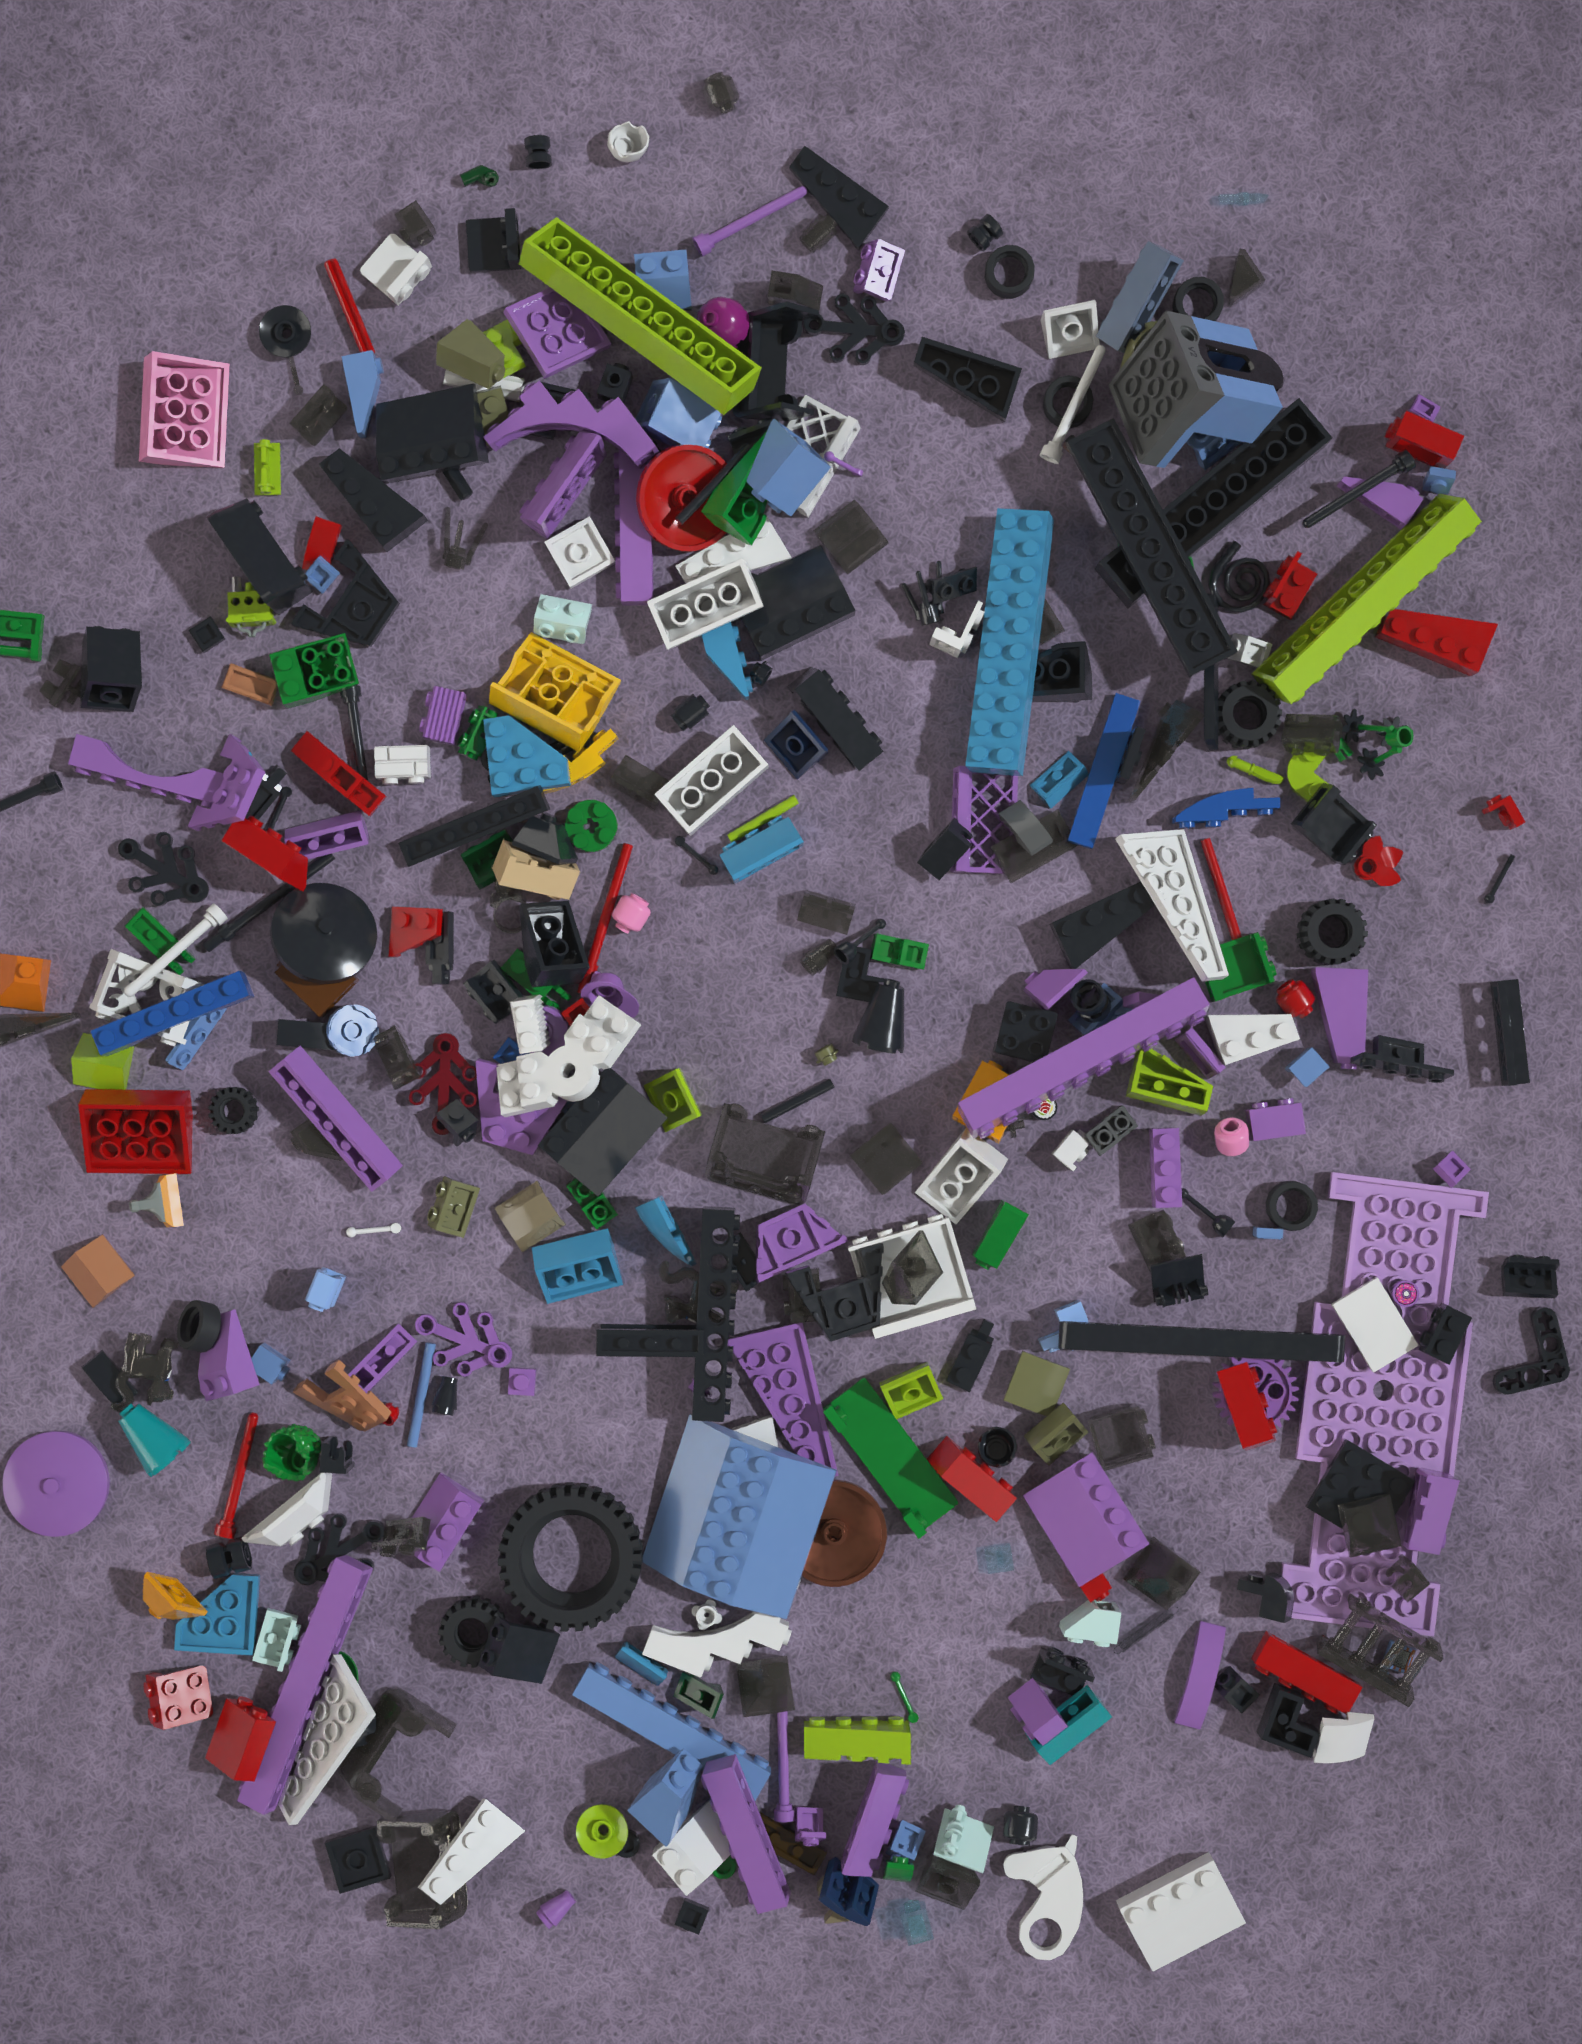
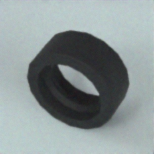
(1003, 252)
(1204, 284)
(1062, 382)
(1275, 1193)
(198, 1326)

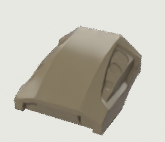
(529, 1216)

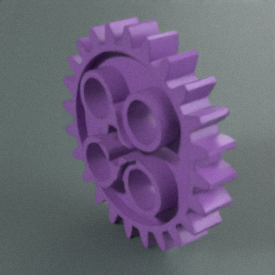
(1278, 1404)

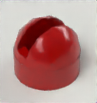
(393, 1416)

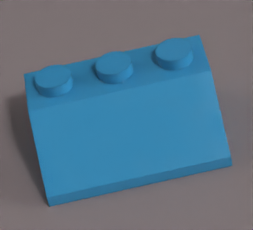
(761, 848)
(577, 1266)

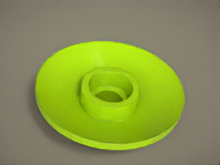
(590, 1837)

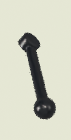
(286, 792)
(680, 841)
(1489, 898)

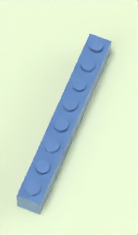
(663, 1724)

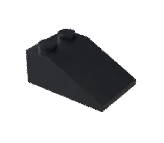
(552, 944)

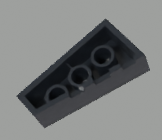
(971, 375)
(377, 505)
(1094, 926)

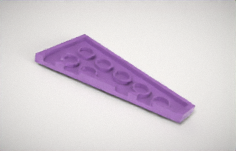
(785, 1380)

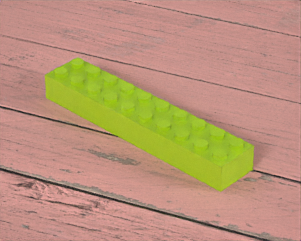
(639, 315)
(1367, 597)

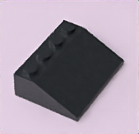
(429, 434)
(798, 603)
(603, 1132)

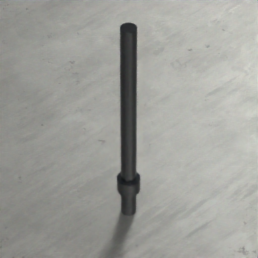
(228, 932)

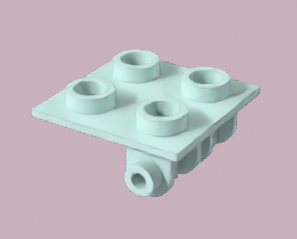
(963, 1839)

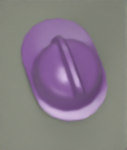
(611, 989)

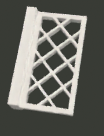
(839, 445)

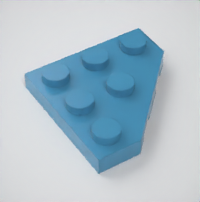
(521, 759)
(229, 1622)

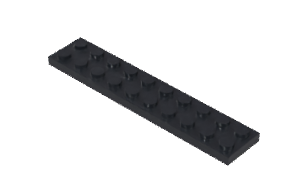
(1151, 547)

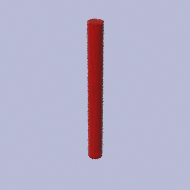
(1221, 888)

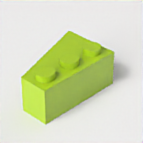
(1167, 1084)

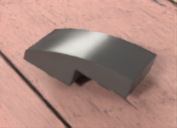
(1026, 827)
(1110, 1130)

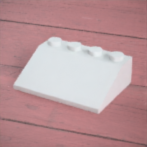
(1180, 1911)

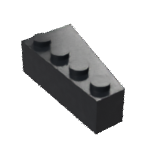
(836, 717)

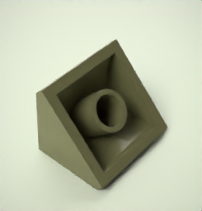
(1055, 1434)

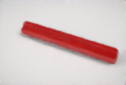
(348, 305)

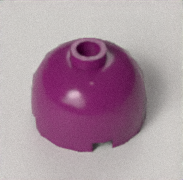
(725, 318)

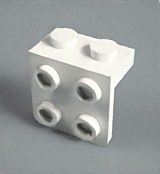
(396, 268)

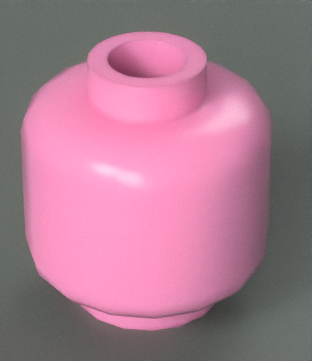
(631, 913)
(1231, 1136)

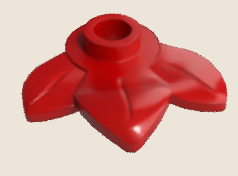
(1381, 861)

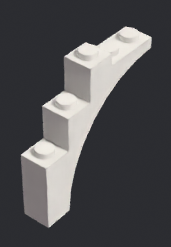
(692, 1649)

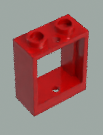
(1423, 440)

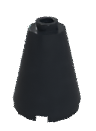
(883, 1019)

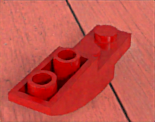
(338, 773)

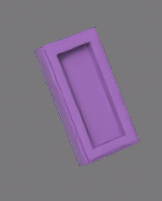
(1200, 1053)

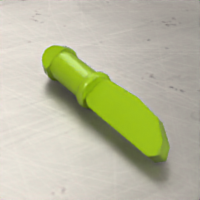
(1251, 769)

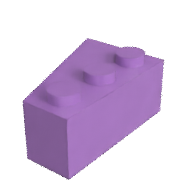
(1429, 1510)

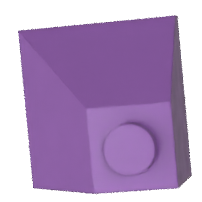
(1051, 985)

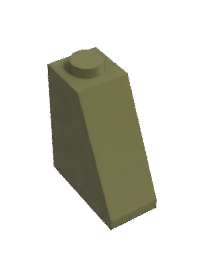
(471, 355)

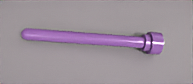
(706, 242)
(783, 1810)

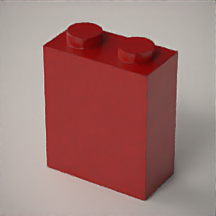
(240, 1739)

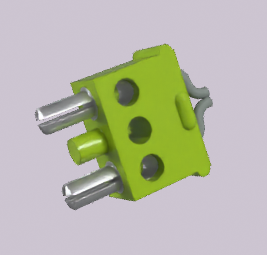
(244, 614)

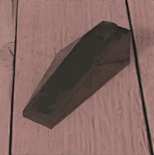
(21, 1026)

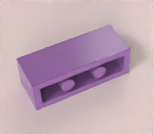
(329, 835)
(1165, 1167)

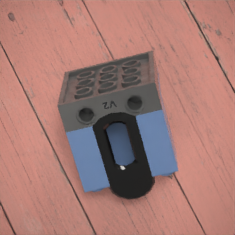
(1178, 389)

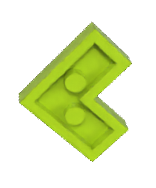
(506, 340)

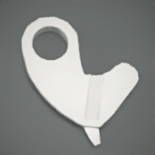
(1061, 1895)

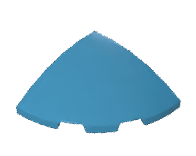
(665, 1228)

